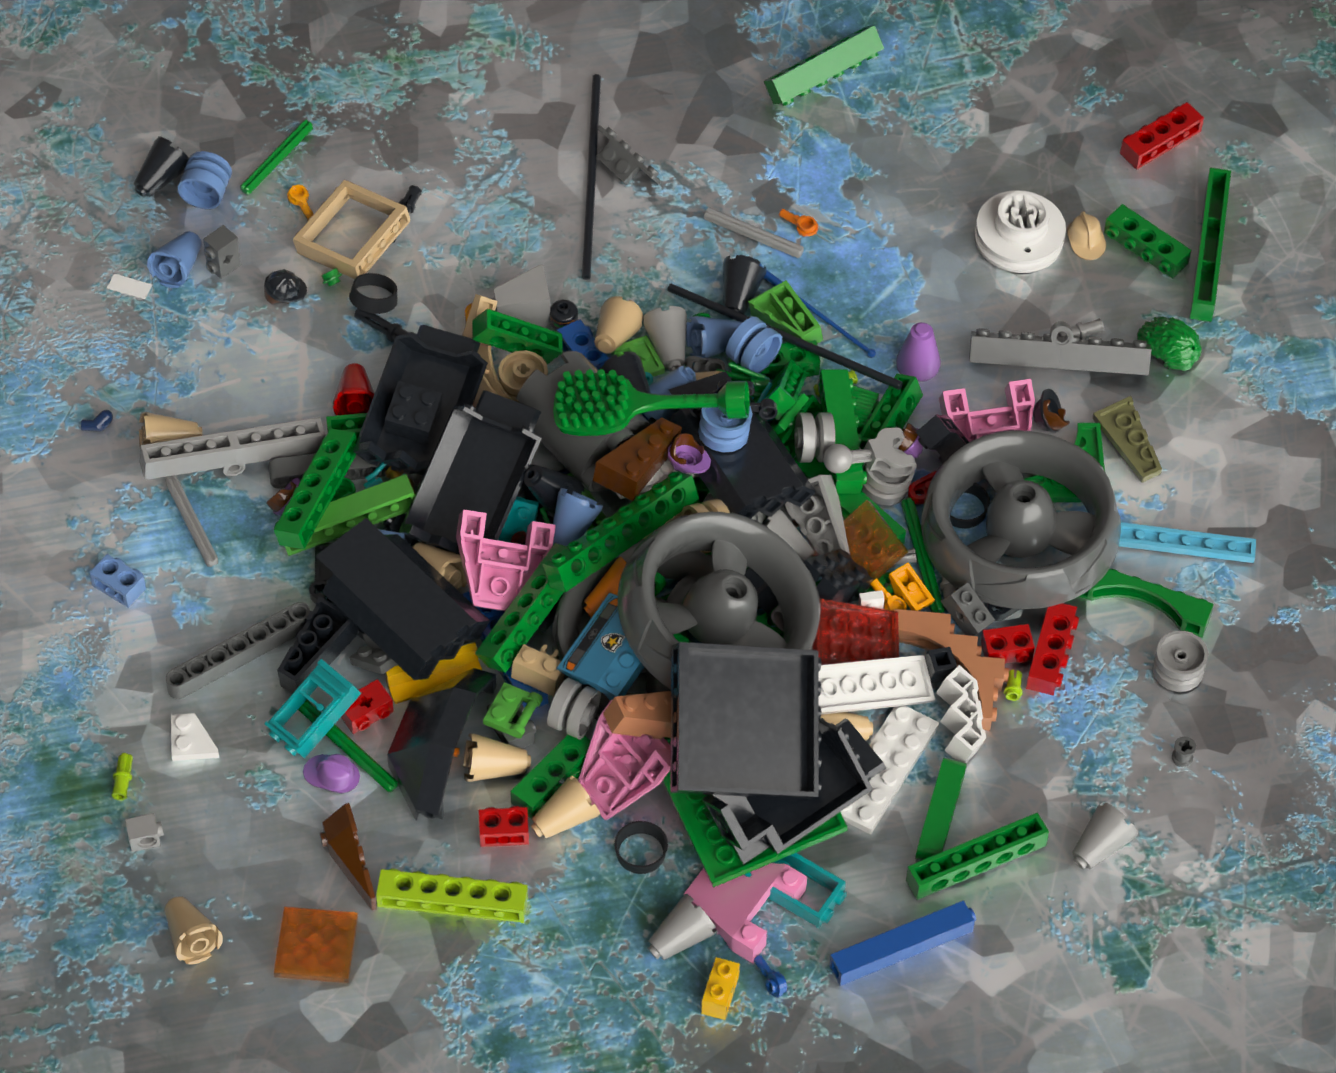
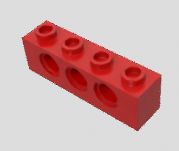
(1161, 135)
(1047, 679)

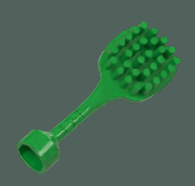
(607, 402)

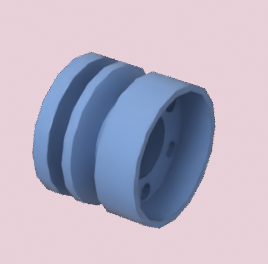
(204, 180)

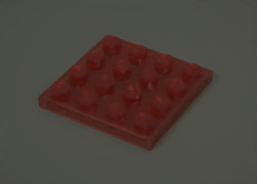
(855, 633)

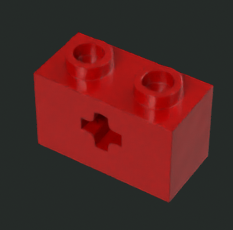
(368, 707)

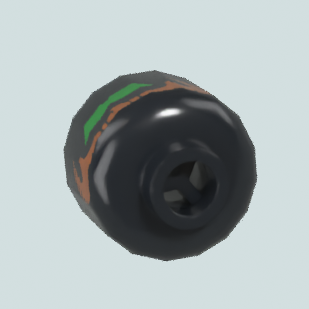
(562, 313)

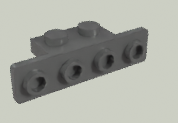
(621, 161)

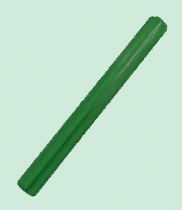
(923, 560)
(352, 750)

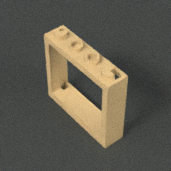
(375, 246)

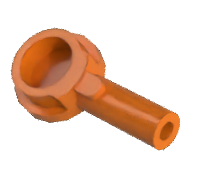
(805, 224)

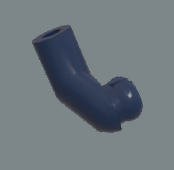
(100, 422)

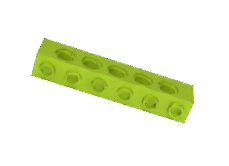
(461, 904)

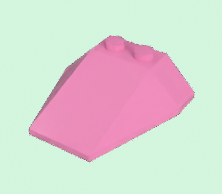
(622, 768)

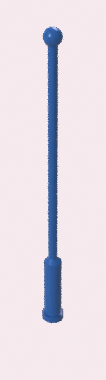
(775, 281)

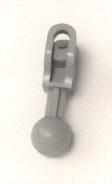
(877, 453)

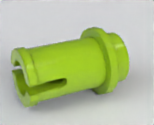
(1013, 690)

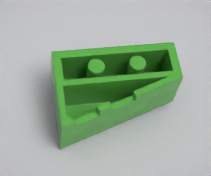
(787, 312)

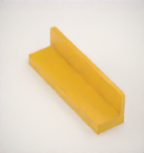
(404, 688)

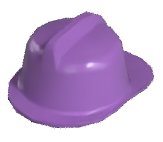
(332, 773)

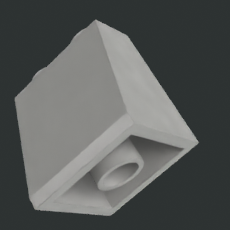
(525, 297)

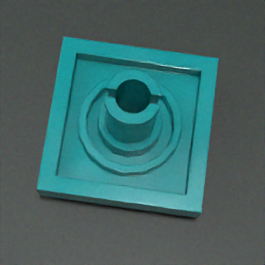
(520, 516)

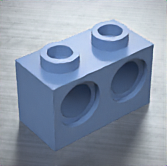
(115, 583)

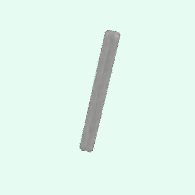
(753, 232)
(191, 521)

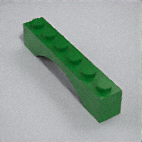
(1184, 610)

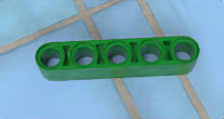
(941, 808)

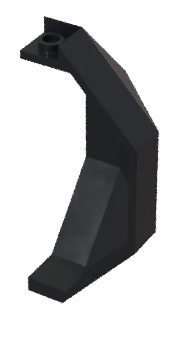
(428, 737)

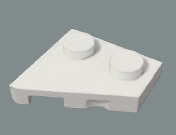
(190, 739)

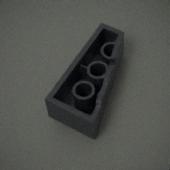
(322, 637)

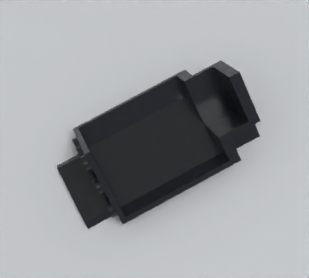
(777, 823)

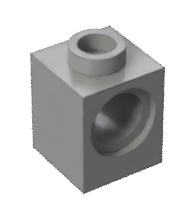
(143, 832)

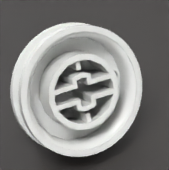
(1019, 231)

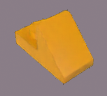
(910, 587)

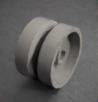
(813, 436)
(884, 489)
(1180, 661)
(573, 708)

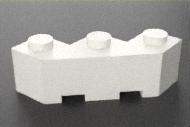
(964, 714)

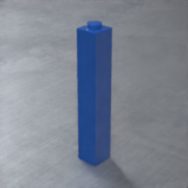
(902, 942)

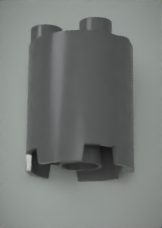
(574, 452)

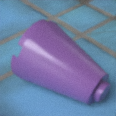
(919, 353)

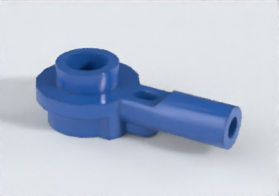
(775, 981)

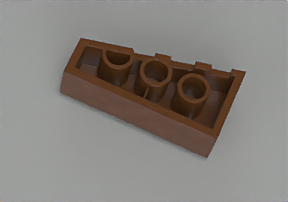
(637, 460)

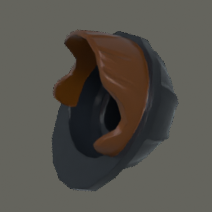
(284, 287)
(1048, 412)

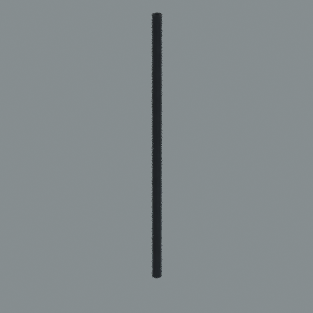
(591, 177)
(789, 338)

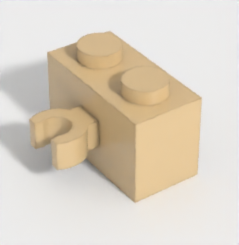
(538, 669)

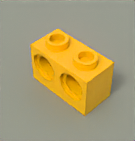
(720, 988)

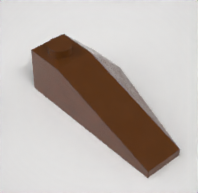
(342, 842)

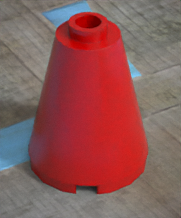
(353, 392)

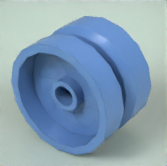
(754, 345)
(723, 433)

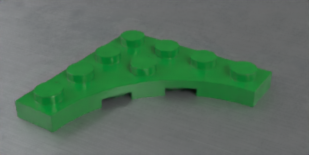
(1090, 440)

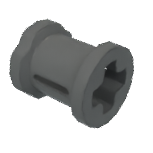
(1183, 751)

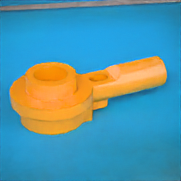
(299, 196)
(891, 602)

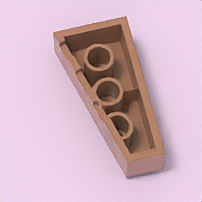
(640, 715)

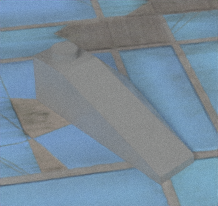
(821, 516)

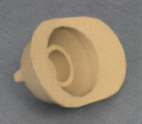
(1086, 237)

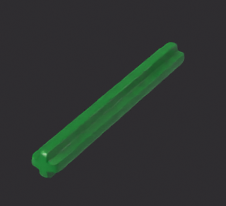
(276, 157)

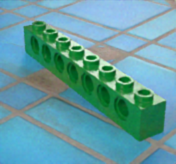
(620, 531)

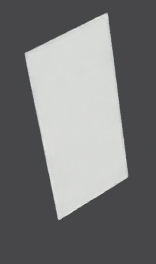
(129, 286)

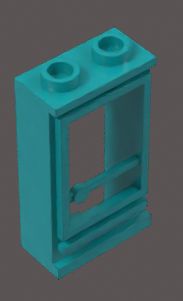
(333, 684)
(821, 877)

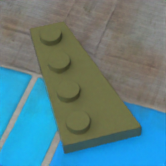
(1124, 430)

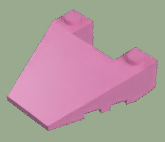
(978, 423)
(499, 568)
(738, 900)

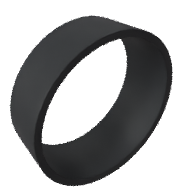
(373, 305)
(978, 491)
(645, 828)

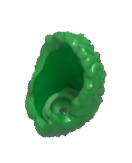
(1172, 342)

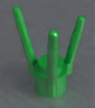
(759, 380)

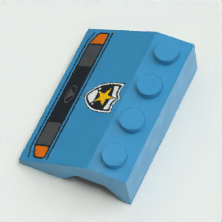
(603, 654)

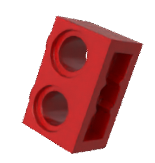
(1007, 640)
(503, 833)

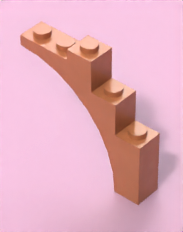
(935, 631)

